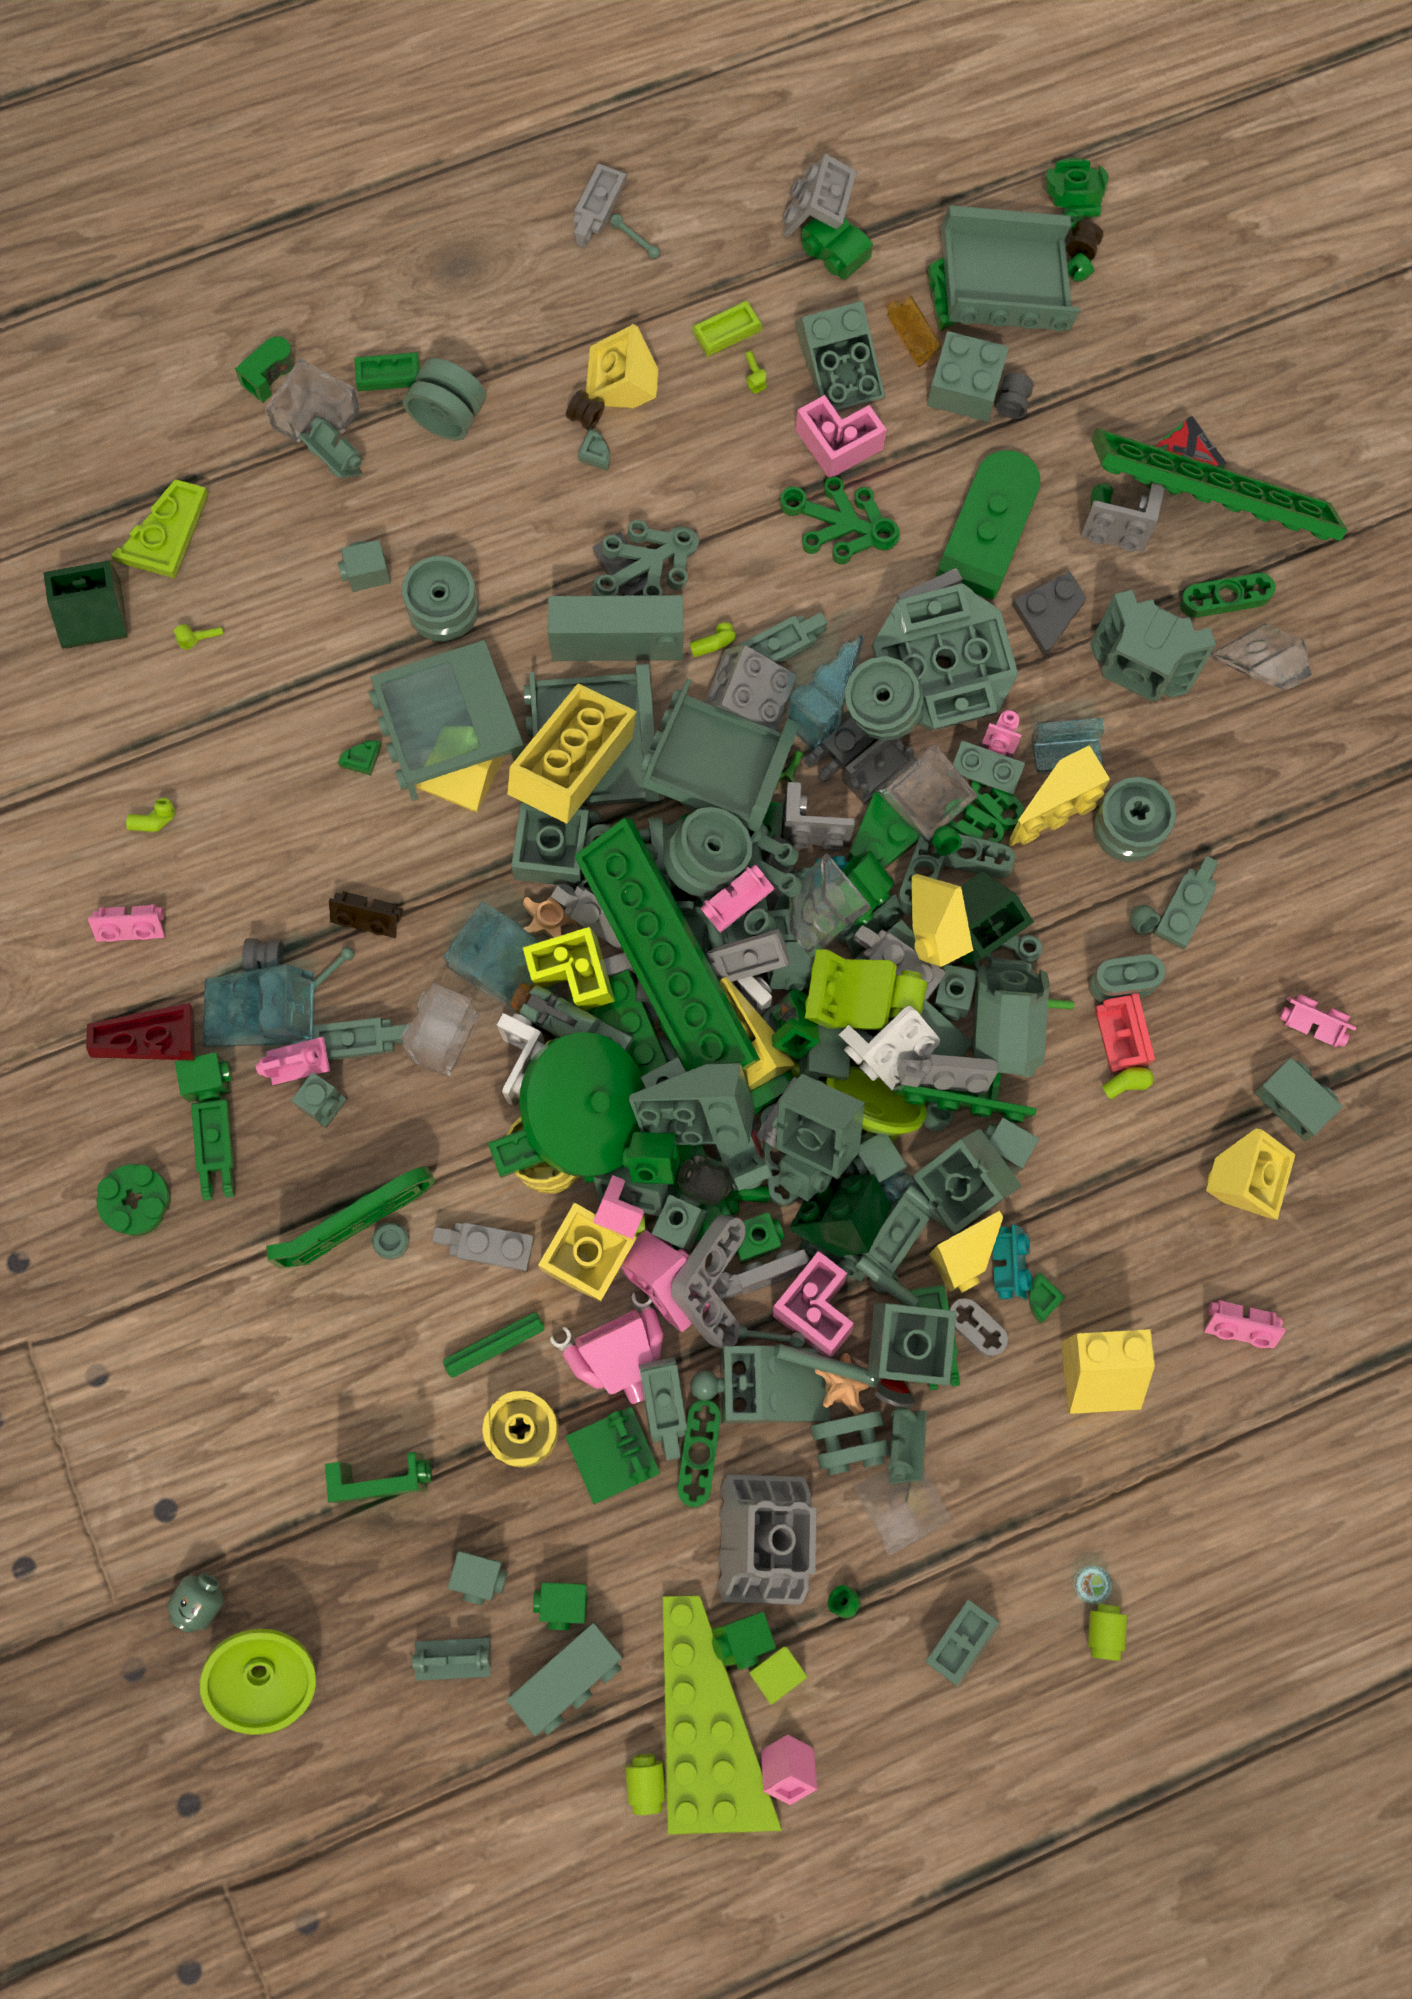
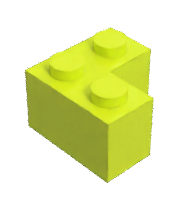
(573, 959)

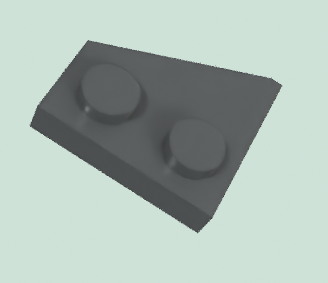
(1050, 609)

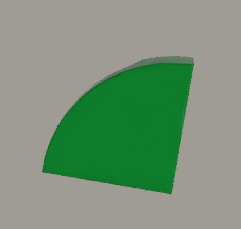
(361, 757)
(1043, 1297)

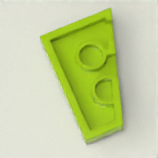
(167, 531)

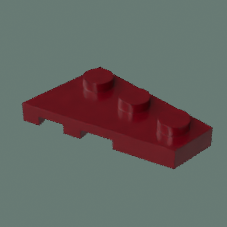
(145, 1035)

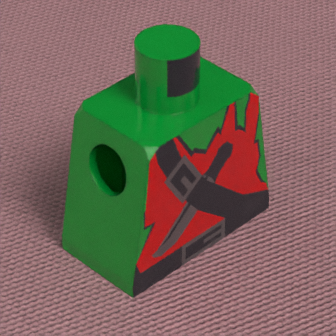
(1192, 442)

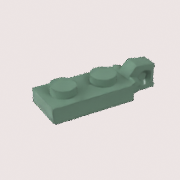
(788, 637)
(1187, 904)
(359, 1037)
(663, 1404)

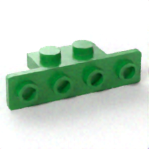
(979, 1103)

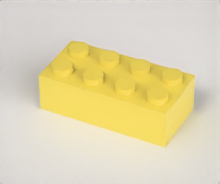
(571, 753)

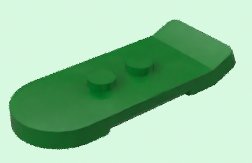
(992, 521)
(351, 1220)

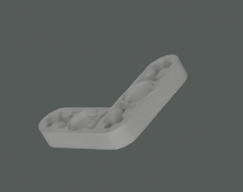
(722, 1241)

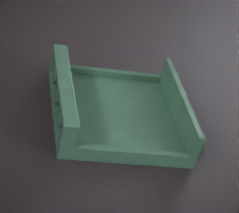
(1007, 268)
(716, 759)
(623, 779)

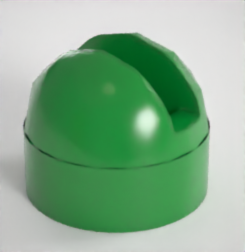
(1080, 267)
(946, 840)
(836, 1598)

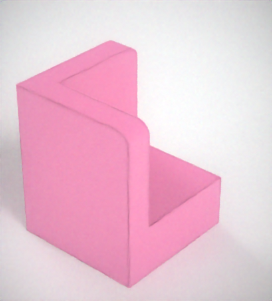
(618, 1214)
(788, 1769)

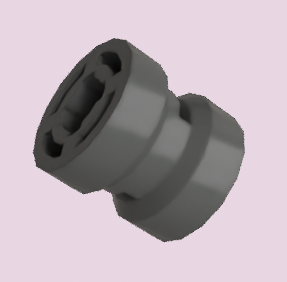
(1015, 391)
(262, 955)

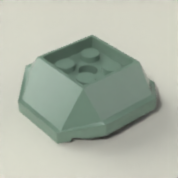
(971, 636)

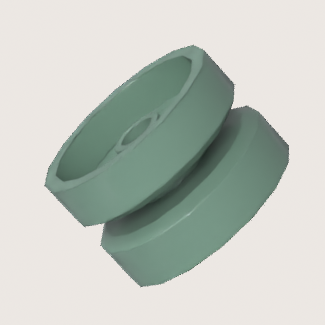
(444, 399)
(440, 598)
(877, 680)
(1134, 819)
(707, 851)

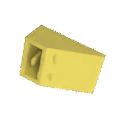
(1068, 790)
(773, 1061)

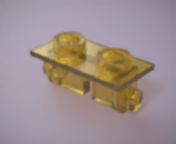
(913, 330)

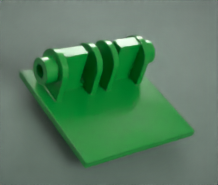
(612, 1455)

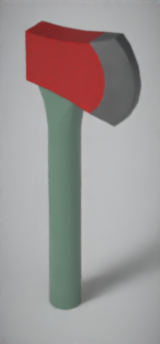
(888, 1390)

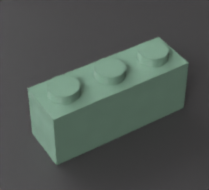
(566, 1680)

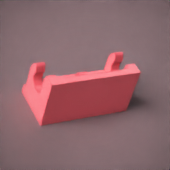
(1124, 1033)

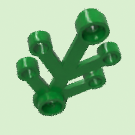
(843, 521)

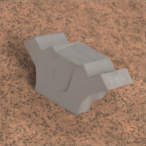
(766, 1539)

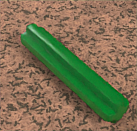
(493, 1345)

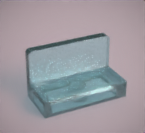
(1062, 738)

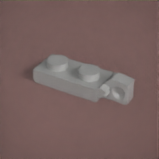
(597, 203)
(585, 910)
(888, 947)
(749, 956)
(949, 1073)
(487, 1245)
(759, 1276)

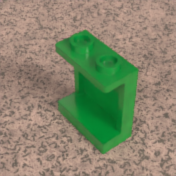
(342, 1489)

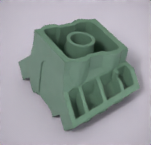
(1149, 648)

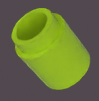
(908, 991)
(1107, 1632)
(645, 1784)

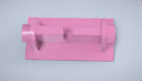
(1002, 736)
(737, 898)
(114, 924)
(1330, 1025)
(294, 1061)
(1260, 1328)

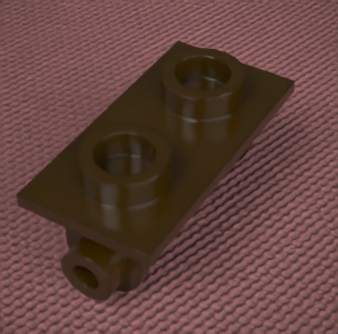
(351, 911)

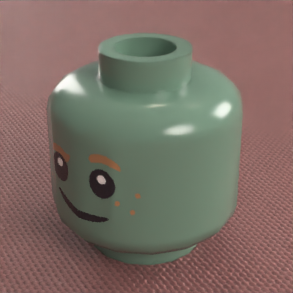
(195, 1602)

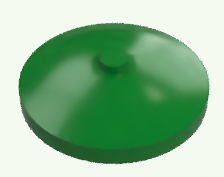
(579, 1103)

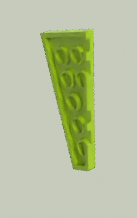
(709, 1755)

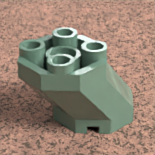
(1011, 1016)

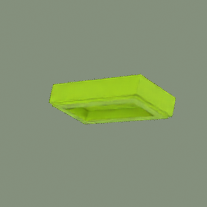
(727, 328)

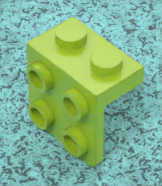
(850, 992)

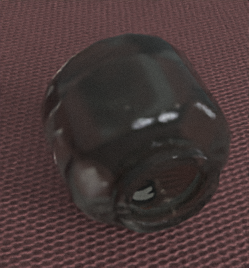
(704, 1180)

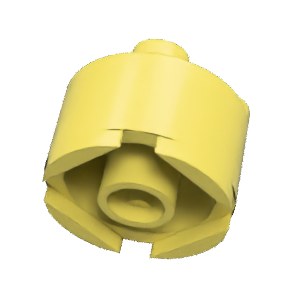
(506, 1415)

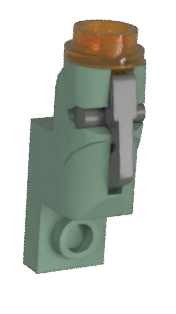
(561, 1016)

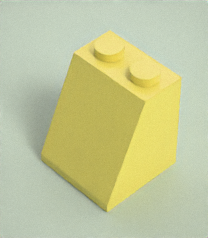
(1107, 1370)

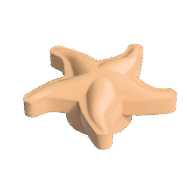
(547, 917)
(843, 1389)

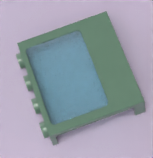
(444, 714)

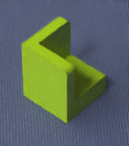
(777, 1674)

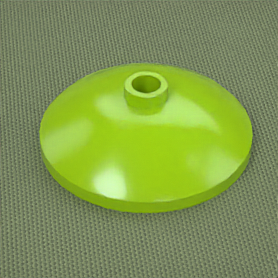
(882, 1109)
(252, 1698)

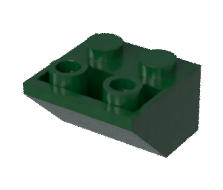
(86, 604)
(992, 915)
(844, 1215)

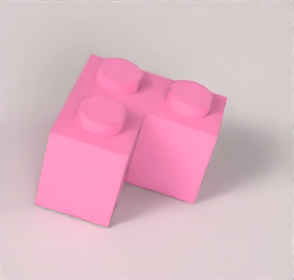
(837, 441)
(652, 1268)
(807, 1307)

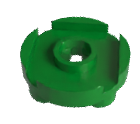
(1076, 183)
(115, 1190)

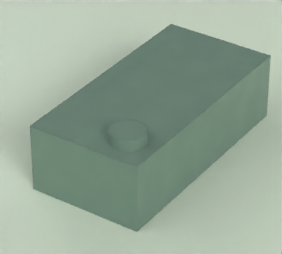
(615, 628)

